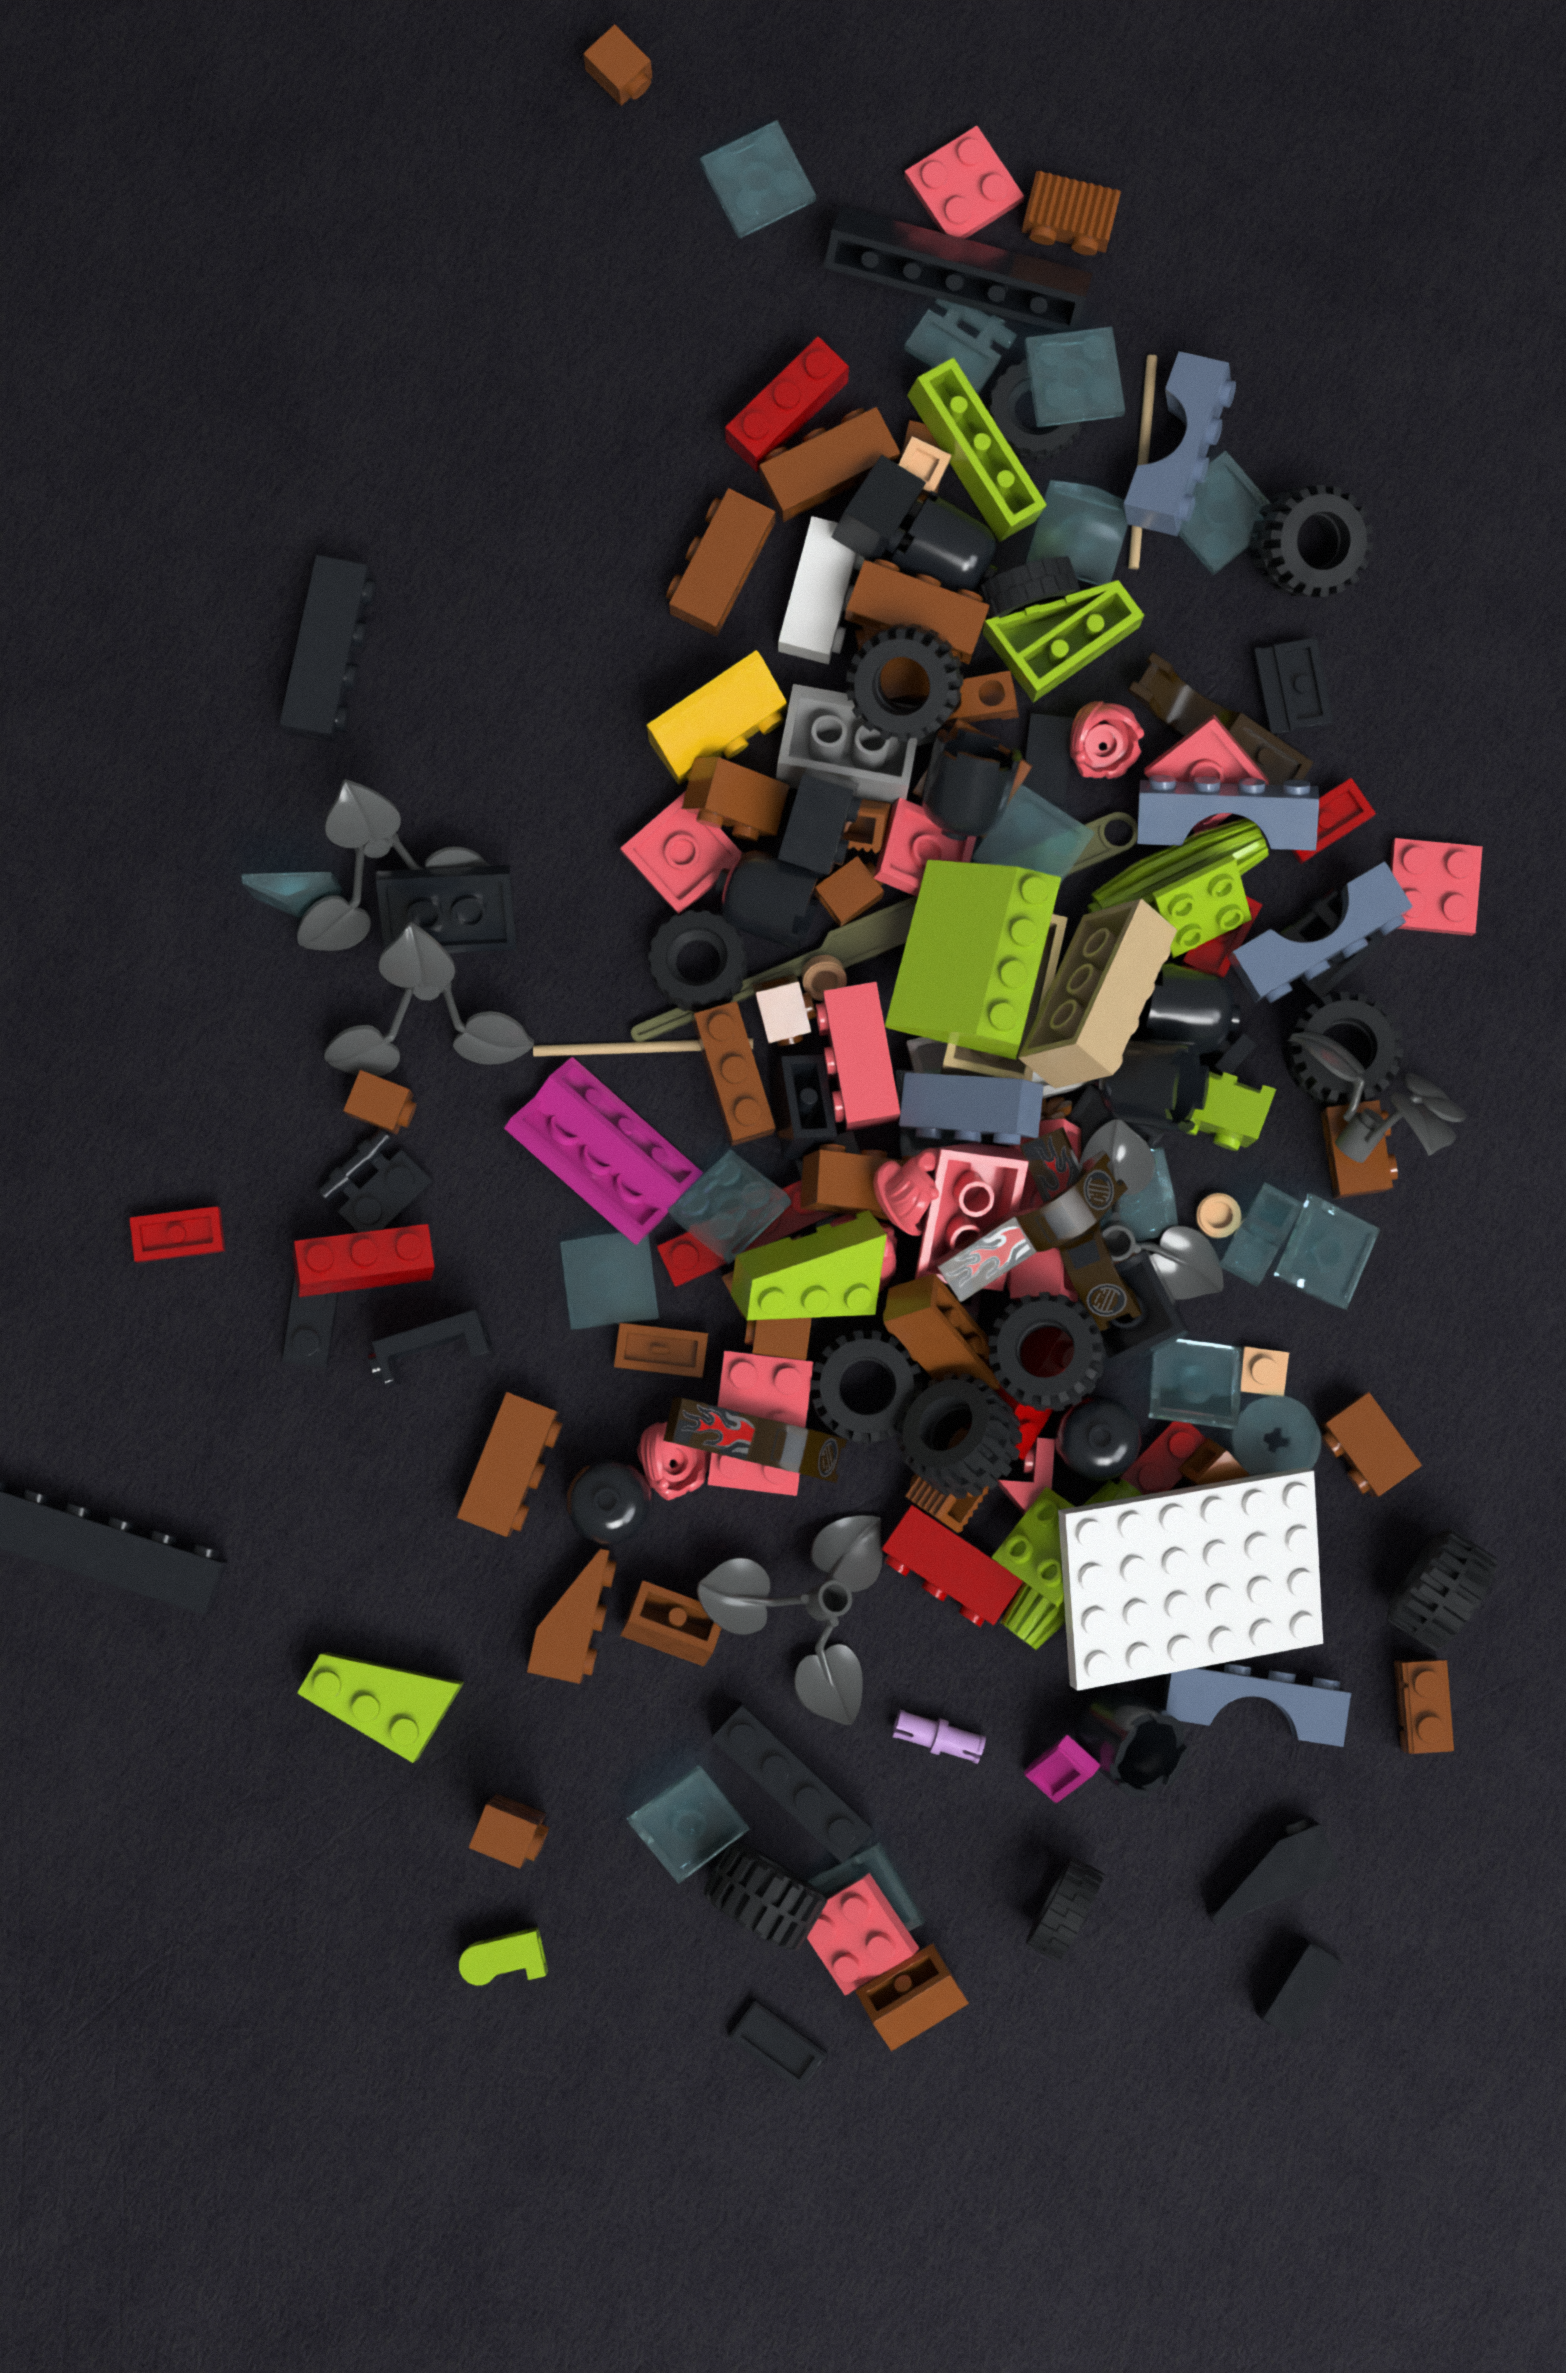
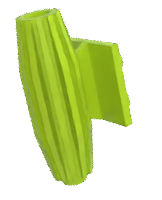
(1194, 883)
(1034, 1557)

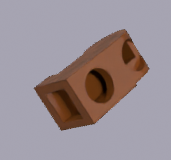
(986, 699)

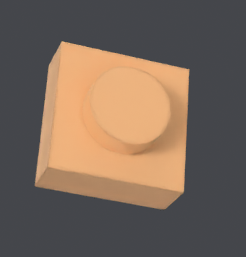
(925, 462)
(1264, 1371)

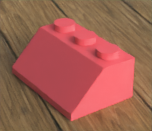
(975, 1189)

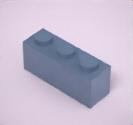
(971, 1107)

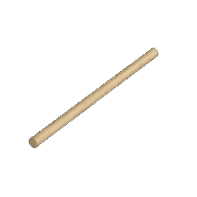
(1143, 451)
(619, 1048)

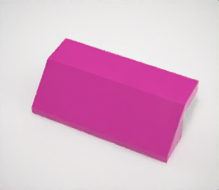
(603, 1150)

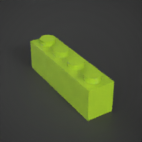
(977, 449)

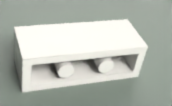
(819, 595)

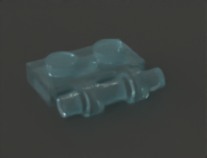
(939, 340)

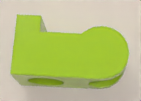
(504, 1954)

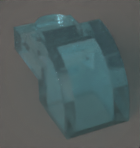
(1260, 1234)

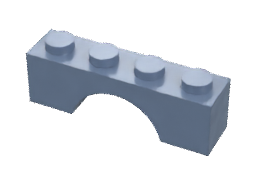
(1163, 490)
(1282, 811)
(1368, 905)
(1313, 1712)

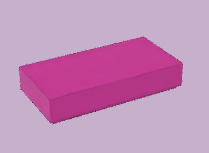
(1061, 1769)

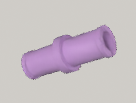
(938, 1736)

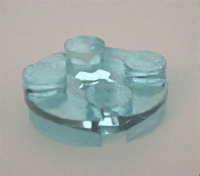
(1261, 1418)

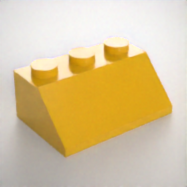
(718, 717)

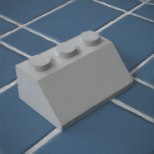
(829, 738)

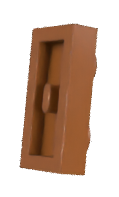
(661, 1350)

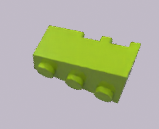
(1062, 636)
(1232, 1111)
(814, 1275)
(380, 1700)

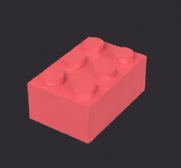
(858, 1057)
(769, 1390)

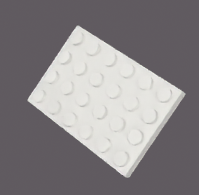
(1190, 1577)

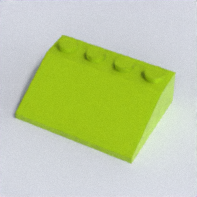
(973, 955)

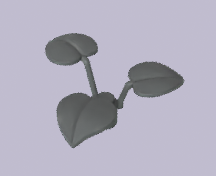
(369, 825)
(425, 970)
(1368, 1127)
(1183, 1253)
(852, 1558)

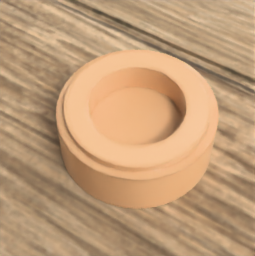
(823, 974)
(1218, 1215)

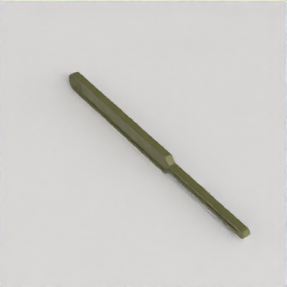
(877, 933)

